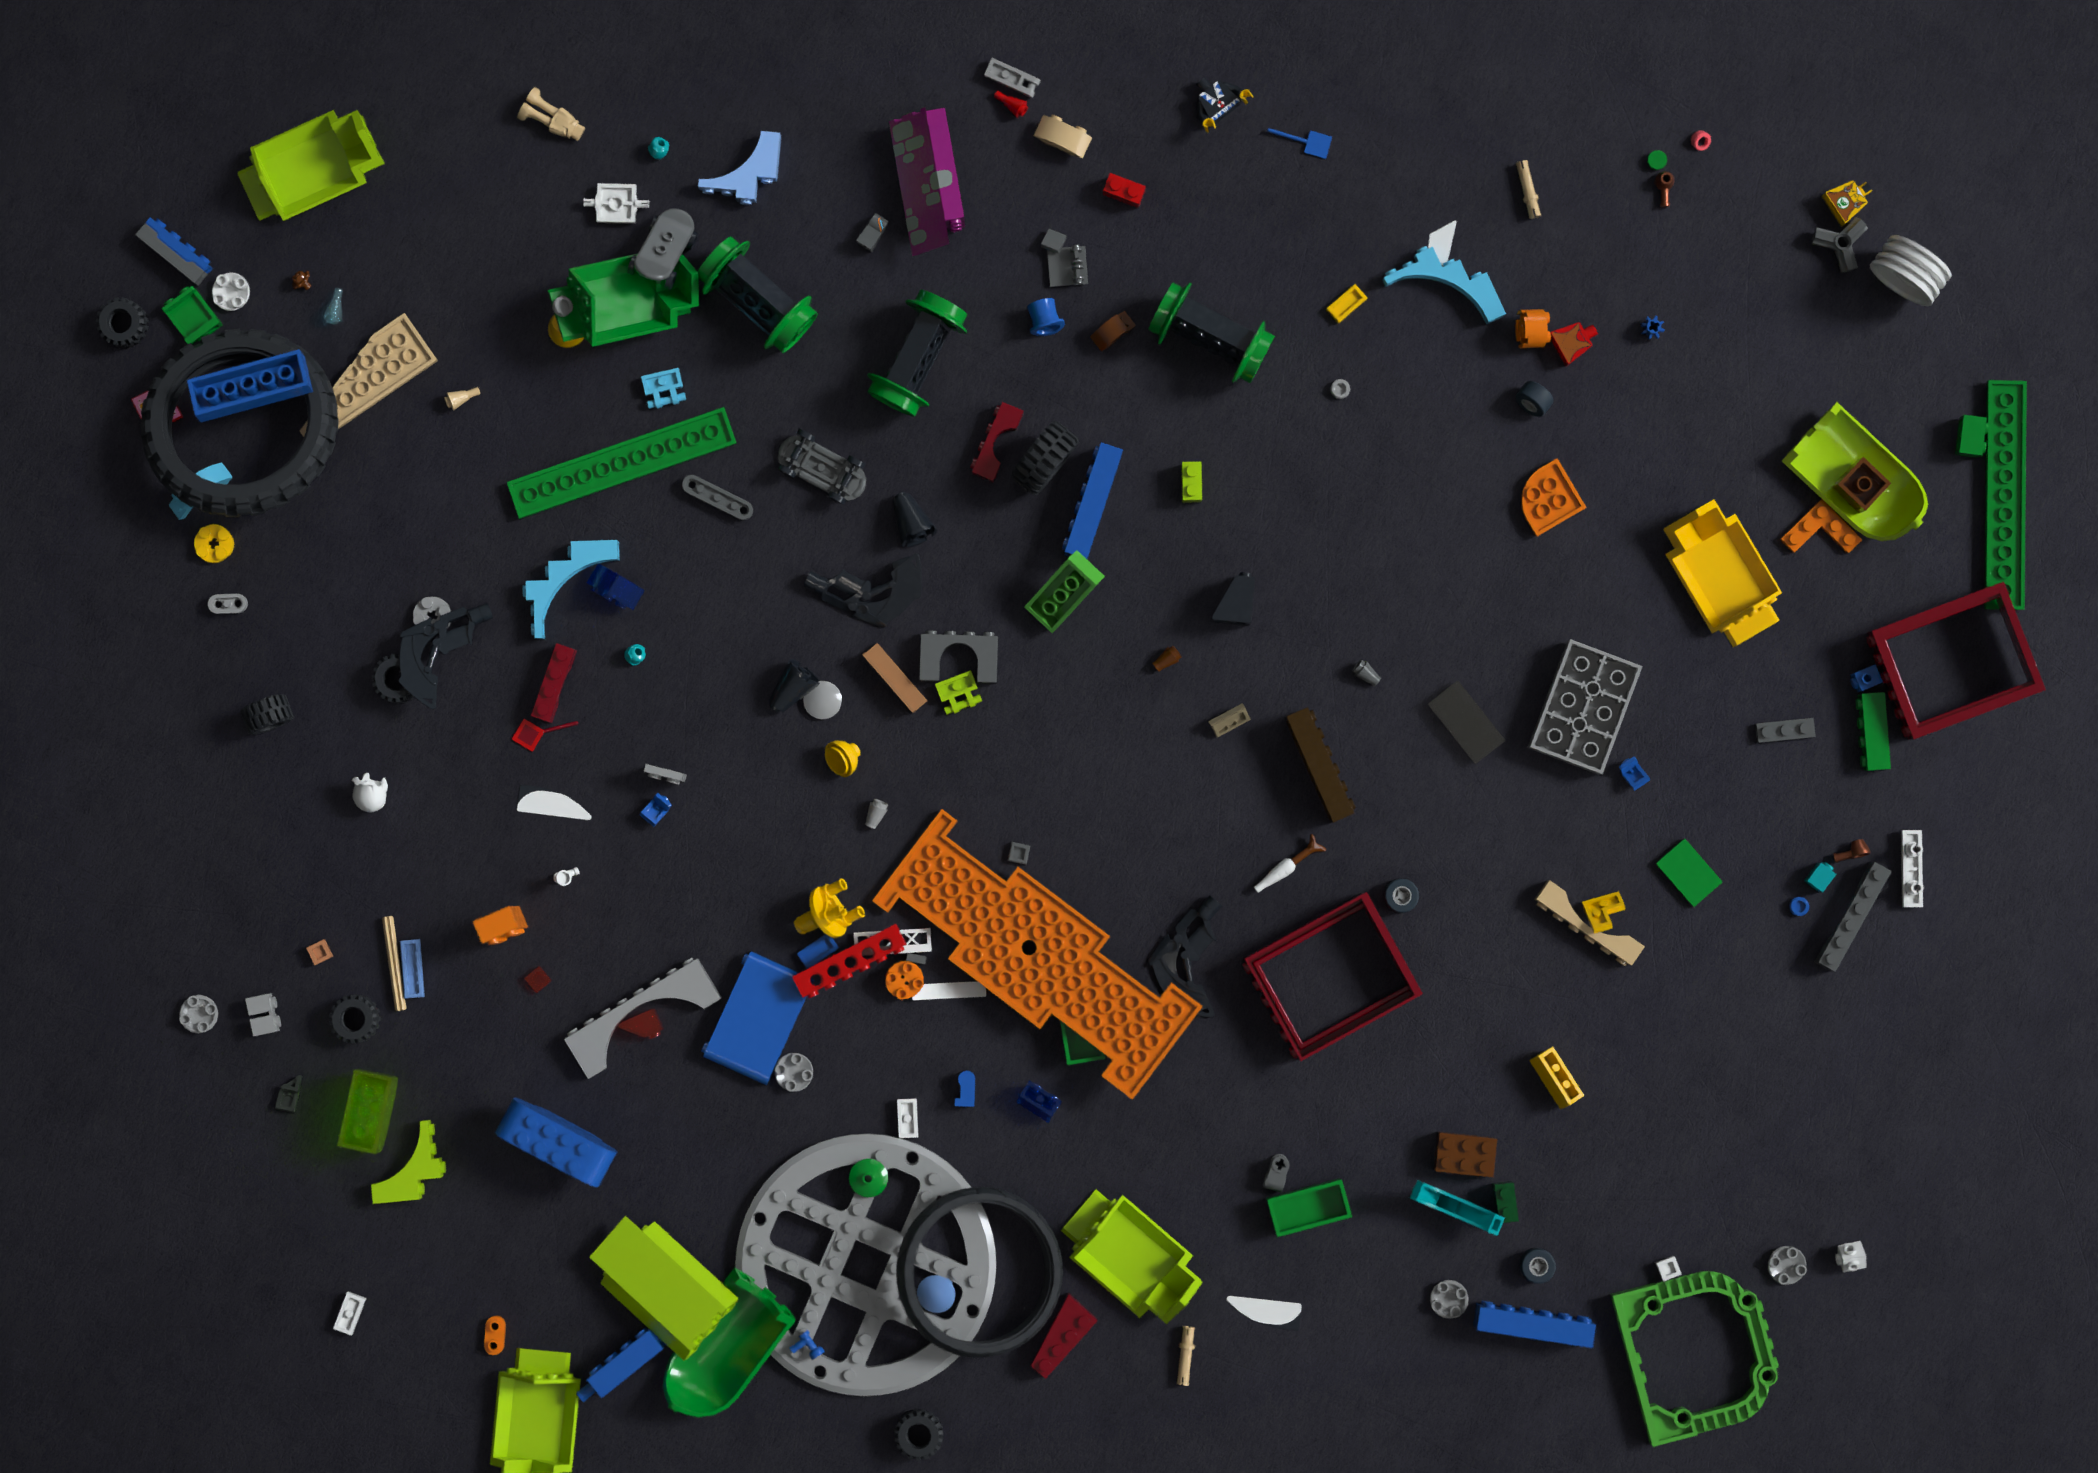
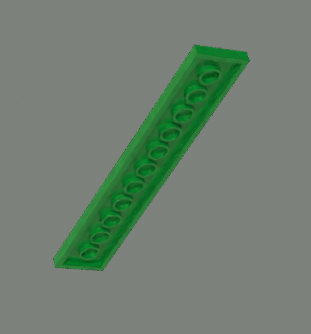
(621, 463)
(2006, 489)

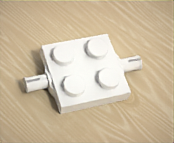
(616, 203)

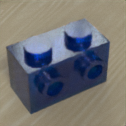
(1039, 1101)

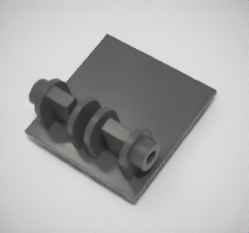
(1068, 266)

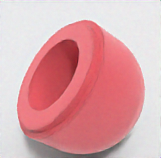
(1695, 138)

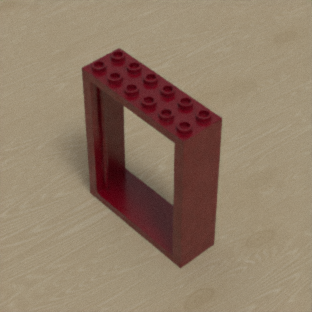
(1897, 691)
(1352, 1023)

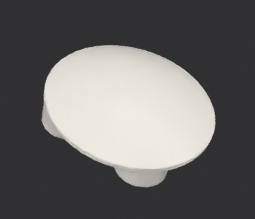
(230, 291)

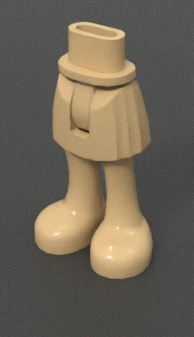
(562, 122)

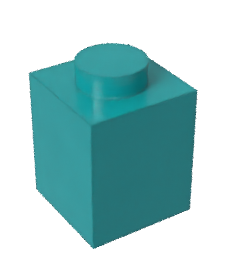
(1820, 876)

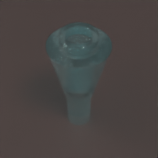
(334, 311)

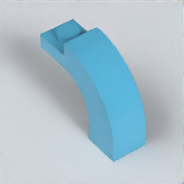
(215, 473)

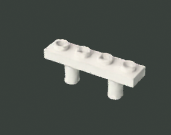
(1911, 868)

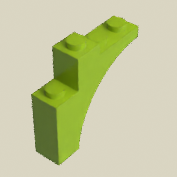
(407, 1183)

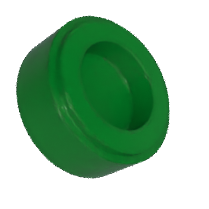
(1657, 160)

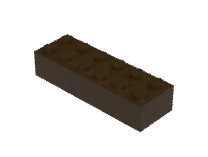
(1319, 765)

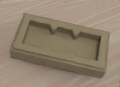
(1229, 720)

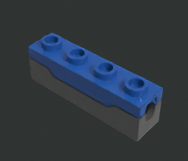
(174, 251)

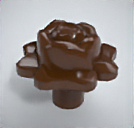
(300, 279)

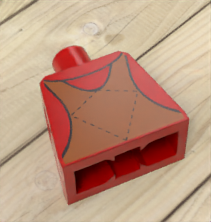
(1572, 341)

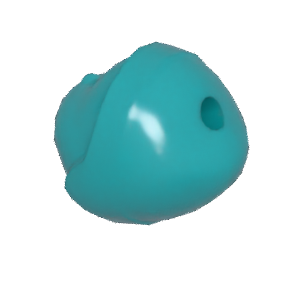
(658, 148)
(635, 654)

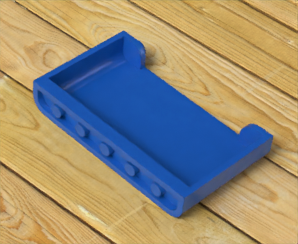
(756, 1019)

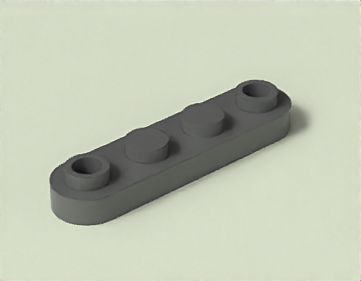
(717, 497)

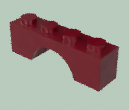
(1006, 419)
(553, 682)

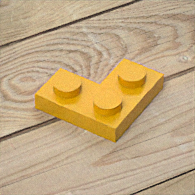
(1599, 908)

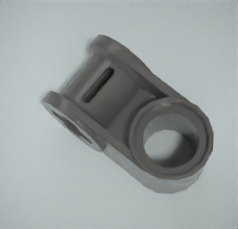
(1276, 1177)

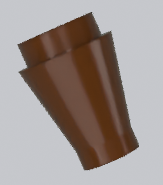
(1167, 658)

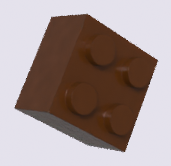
(1861, 485)

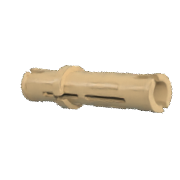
(1530, 197)
(1185, 1355)

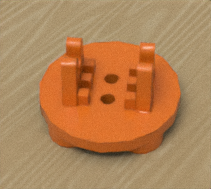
(912, 975)

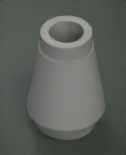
(875, 813)

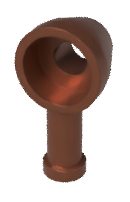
(1664, 187)
(1858, 849)

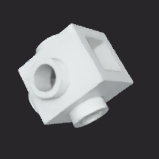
(1851, 1256)

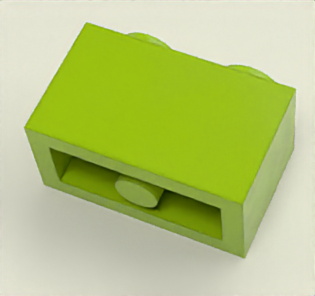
(1191, 482)

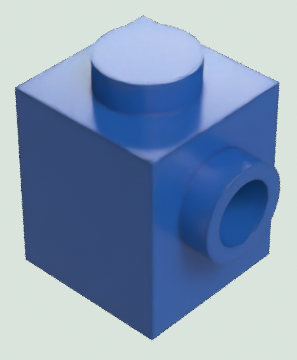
(1865, 678)

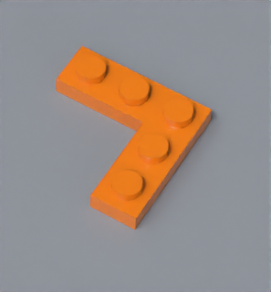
(1821, 516)

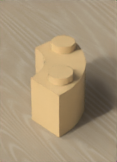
(1063, 136)

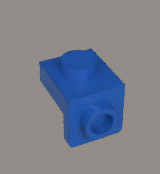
(1633, 773)
(656, 809)

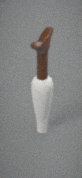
(1287, 866)

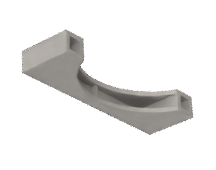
(591, 1042)

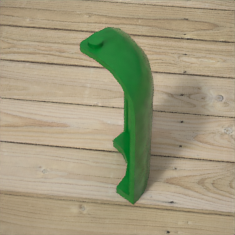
(730, 1354)

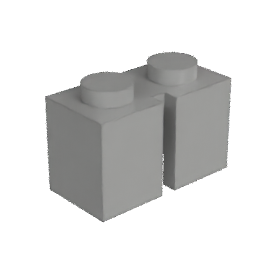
(264, 1024)

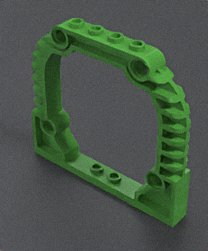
(1662, 1424)

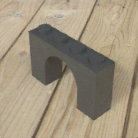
(935, 644)

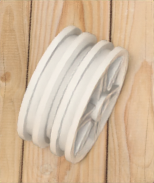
(1910, 270)

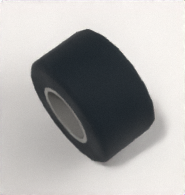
(1534, 398)
(1407, 895)
(1540, 1271)

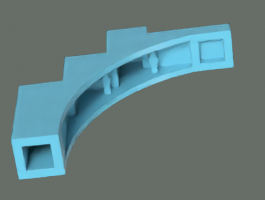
(1477, 290)
(582, 555)

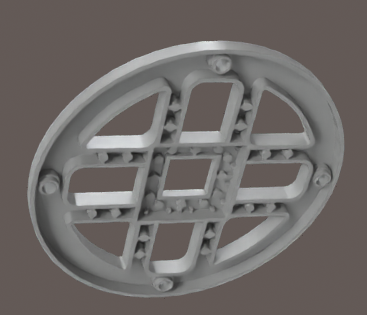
(851, 1224)

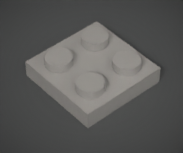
(657, 773)

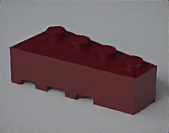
(1065, 1332)

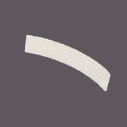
(951, 990)

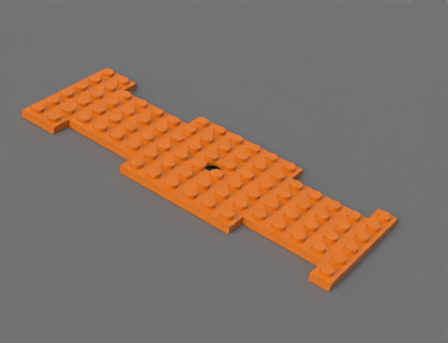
(1065, 972)

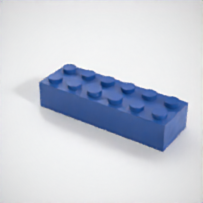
(250, 385)
(1093, 501)
(1533, 1324)

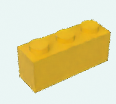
(1556, 1078)

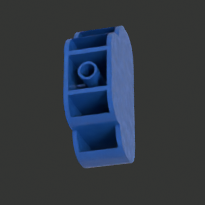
(556, 1141)

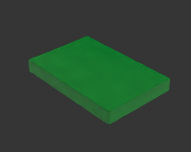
(1688, 872)

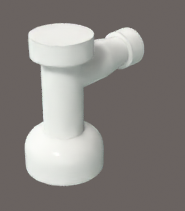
(564, 877)

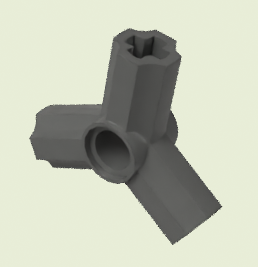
(1850, 234)

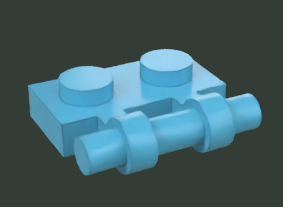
(662, 382)

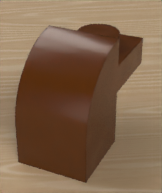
(1112, 330)

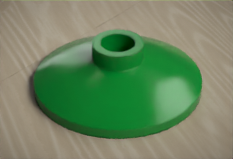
(875, 1170)

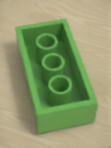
(1064, 591)

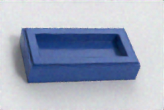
(817, 951)

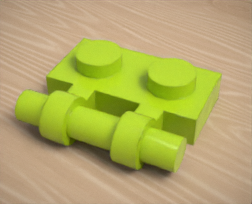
(955, 687)

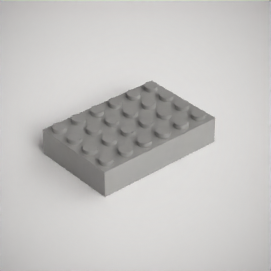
(1584, 707)

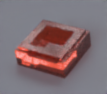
(538, 979)

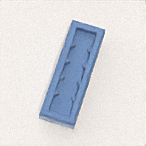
(412, 968)

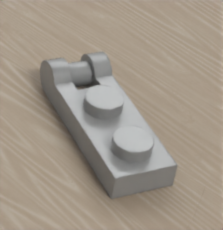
(1011, 77)

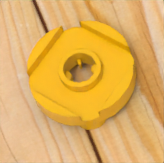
(207, 534)

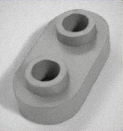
(228, 603)

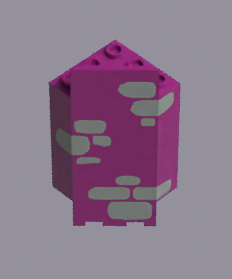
(927, 178)

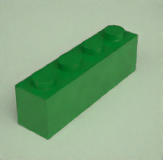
(1874, 731)

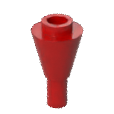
(1016, 106)

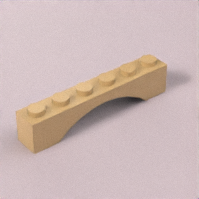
(1556, 900)

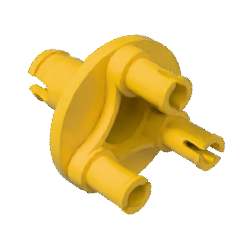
(828, 911)

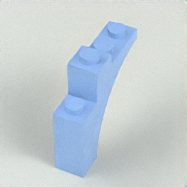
(744, 181)

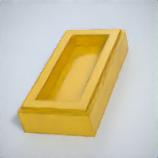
(1346, 303)

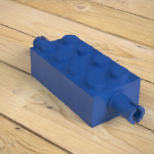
(622, 1365)

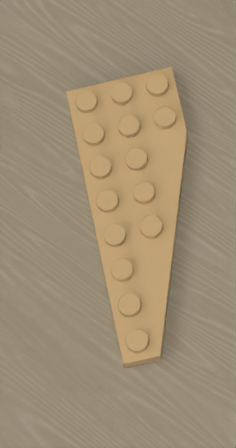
(382, 366)

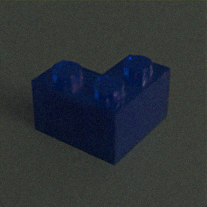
(614, 586)

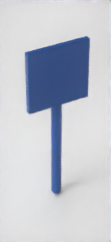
(1316, 145)

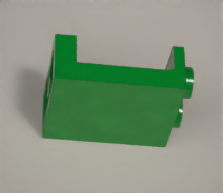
(191, 315)

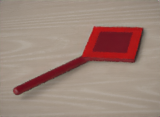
(529, 734)

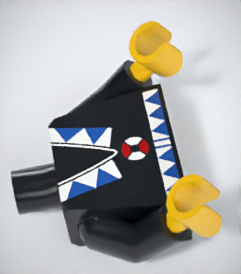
(1218, 101)

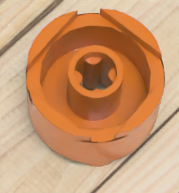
(1532, 328)

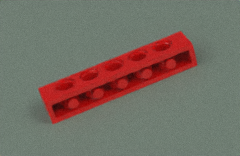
(803, 979)

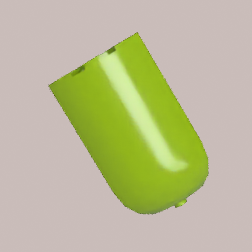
(1832, 449)

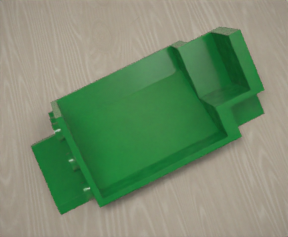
(621, 306)

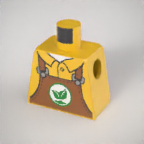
(1847, 200)

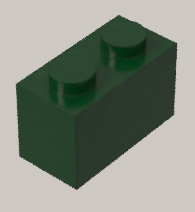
(1505, 1201)

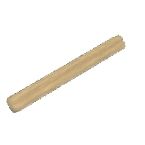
(394, 963)

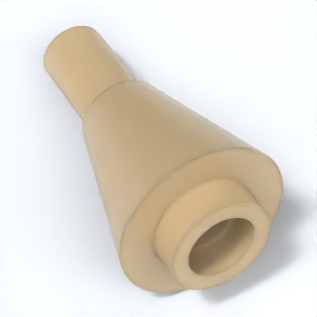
(457, 398)

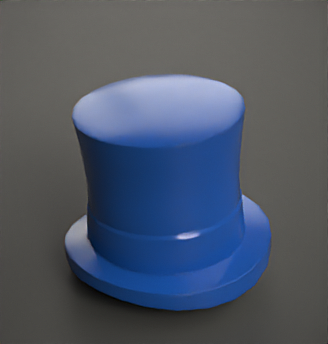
(1044, 317)

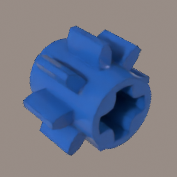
(1650, 333)

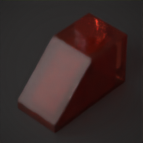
(644, 1024)

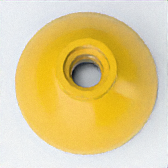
(842, 757)

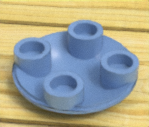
(936, 1293)

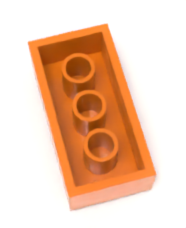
(501, 924)

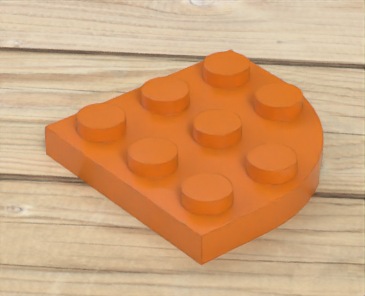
(1549, 498)

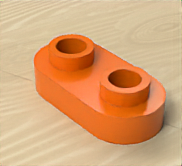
(493, 1335)

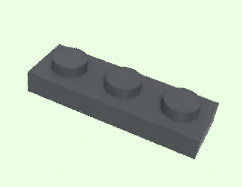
(1785, 730)

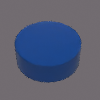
(1798, 906)

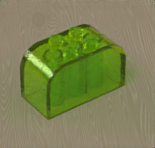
(368, 1111)

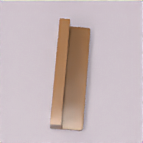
(895, 678)

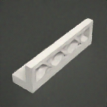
(908, 948)

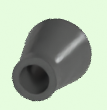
(1366, 672)

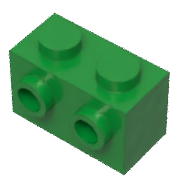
(1971, 436)

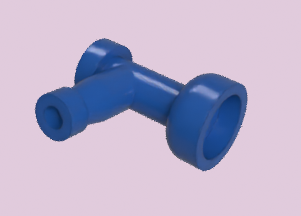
(805, 1340)

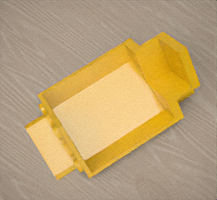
(1723, 573)

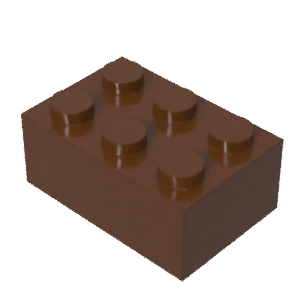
(1465, 1154)

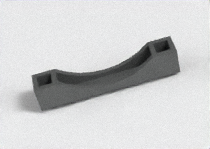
(1849, 925)

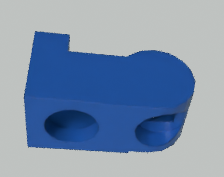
(967, 1082)

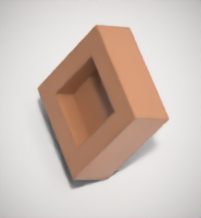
(319, 952)

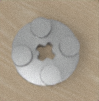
(428, 605)

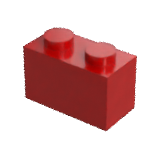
(1124, 190)

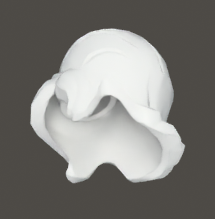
(369, 794)

